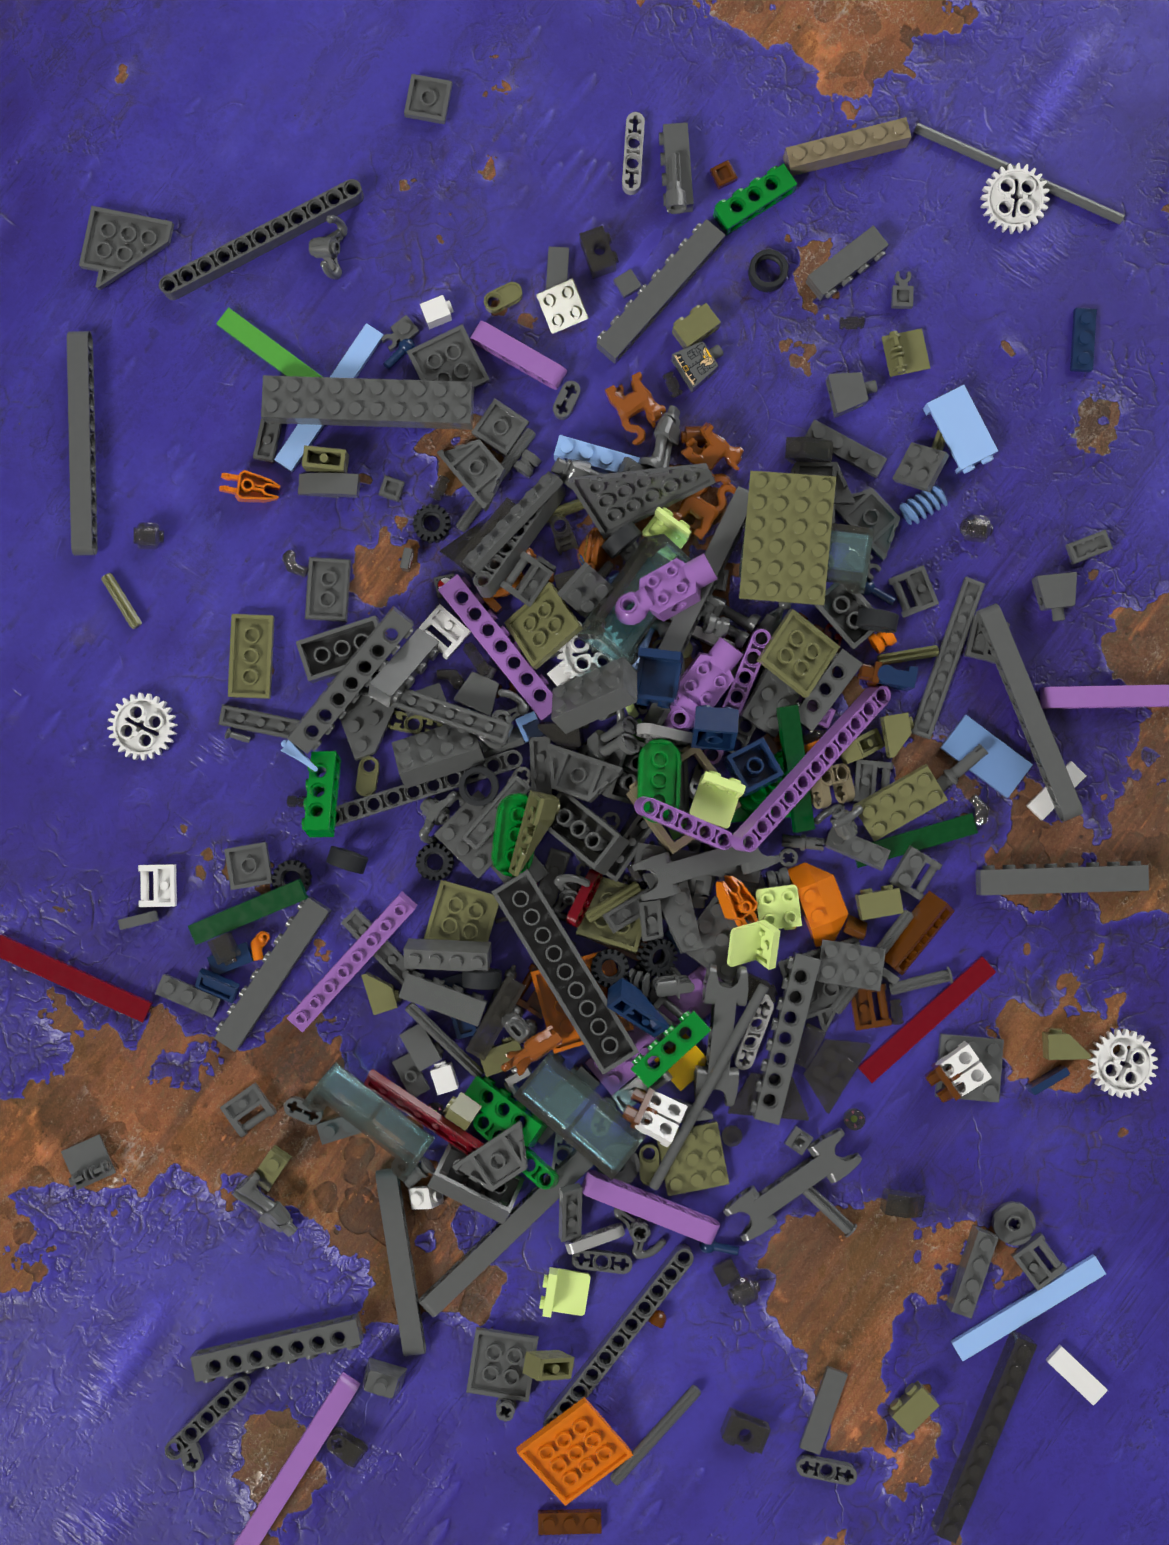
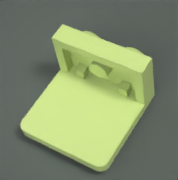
(665, 524)
(716, 799)
(779, 906)
(754, 942)
(565, 1292)

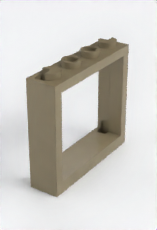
(657, 828)

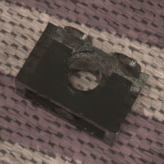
(598, 239)
(737, 1421)

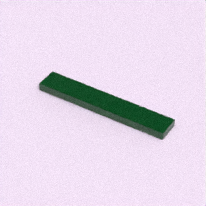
(793, 752)
(928, 836)
(248, 911)

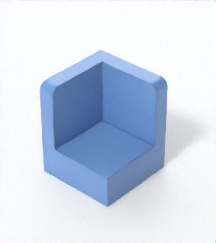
(529, 726)

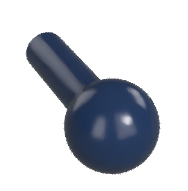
(404, 346)
(871, 589)
(715, 1246)

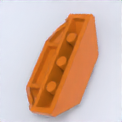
(819, 901)

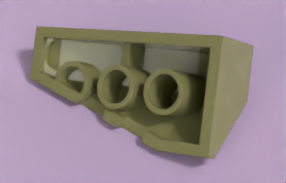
(536, 820)

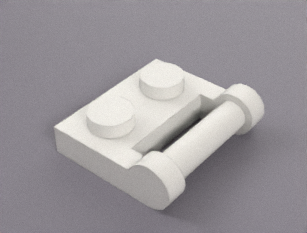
(449, 627)
(164, 885)

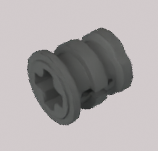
(503, 1414)

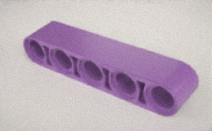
(518, 355)
(674, 822)

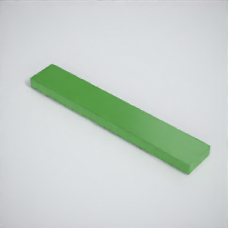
(263, 346)

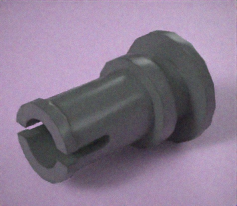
(420, 1171)

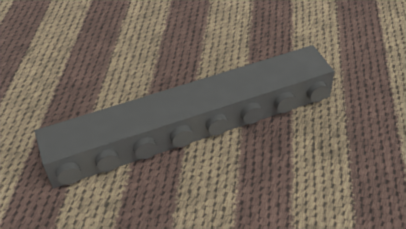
(660, 291)
(1062, 879)
(272, 974)

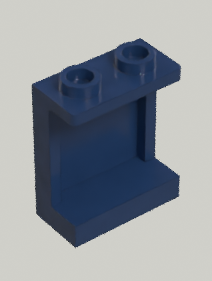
(658, 677)

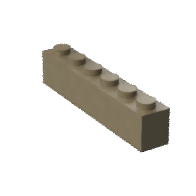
(847, 147)

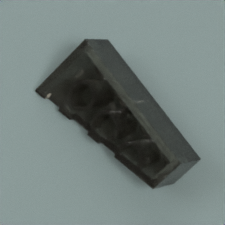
(460, 547)

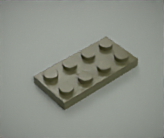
(251, 656)
(901, 802)

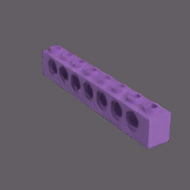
(450, 592)
(352, 961)

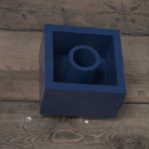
(715, 728)
(754, 766)

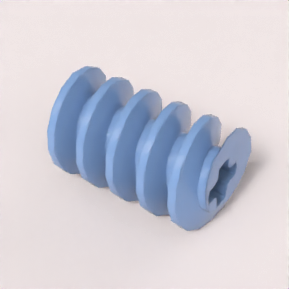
(923, 503)

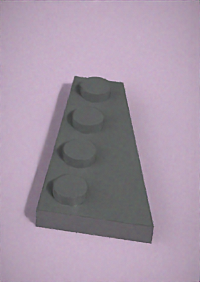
(679, 916)

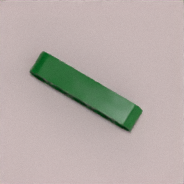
(541, 1166)

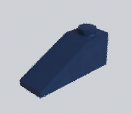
(633, 1006)

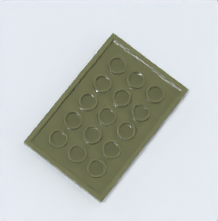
(787, 537)

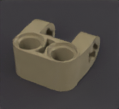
(841, 779)

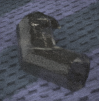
(291, 565)

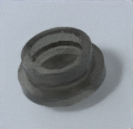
(731, 1135)

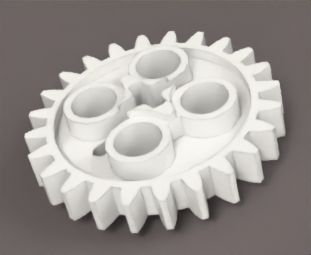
(996, 196)
(570, 661)
(150, 710)
(1140, 1070)

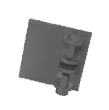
(88, 1162)

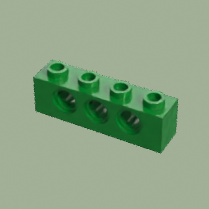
(777, 176)
(327, 803)
(649, 1074)
(478, 1092)

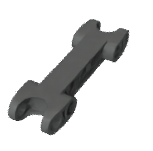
(669, 872)
(724, 999)
(819, 1165)

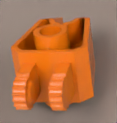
(250, 487)
(736, 901)

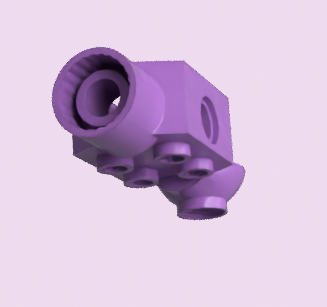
(666, 590)
(704, 682)

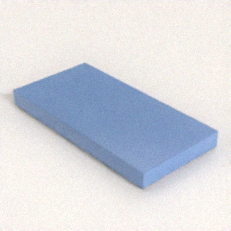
(1000, 768)

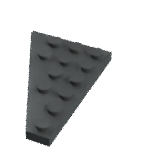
(635, 495)

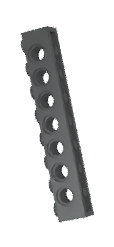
(393, 619)
(773, 1111)
(207, 1372)

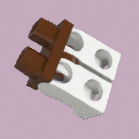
(959, 1073)
(656, 1115)

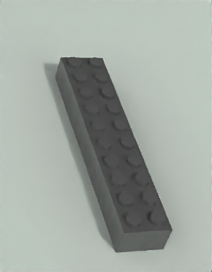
(367, 402)
(565, 972)

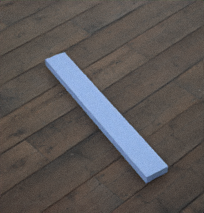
(349, 367)
(1027, 1307)

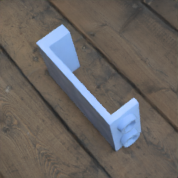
(962, 429)

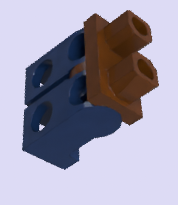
(888, 676)

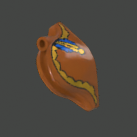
(592, 551)

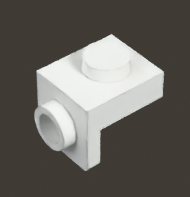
(424, 1197)

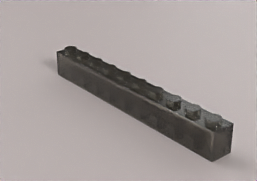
(983, 1436)

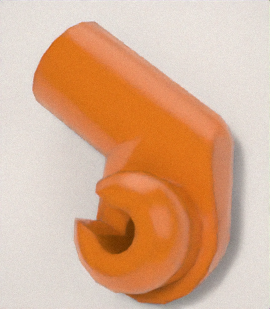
(258, 943)

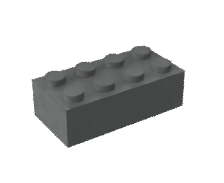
(330, 651)
(594, 695)
(436, 754)
(587, 834)

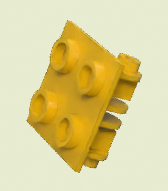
(684, 1068)

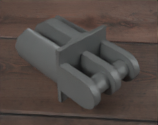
(641, 981)
(672, 985)

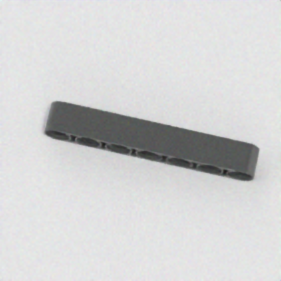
(503, 562)

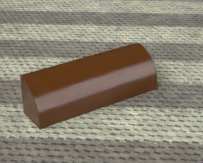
(927, 921)

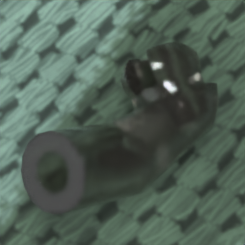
(453, 676)
(813, 736)
(981, 810)

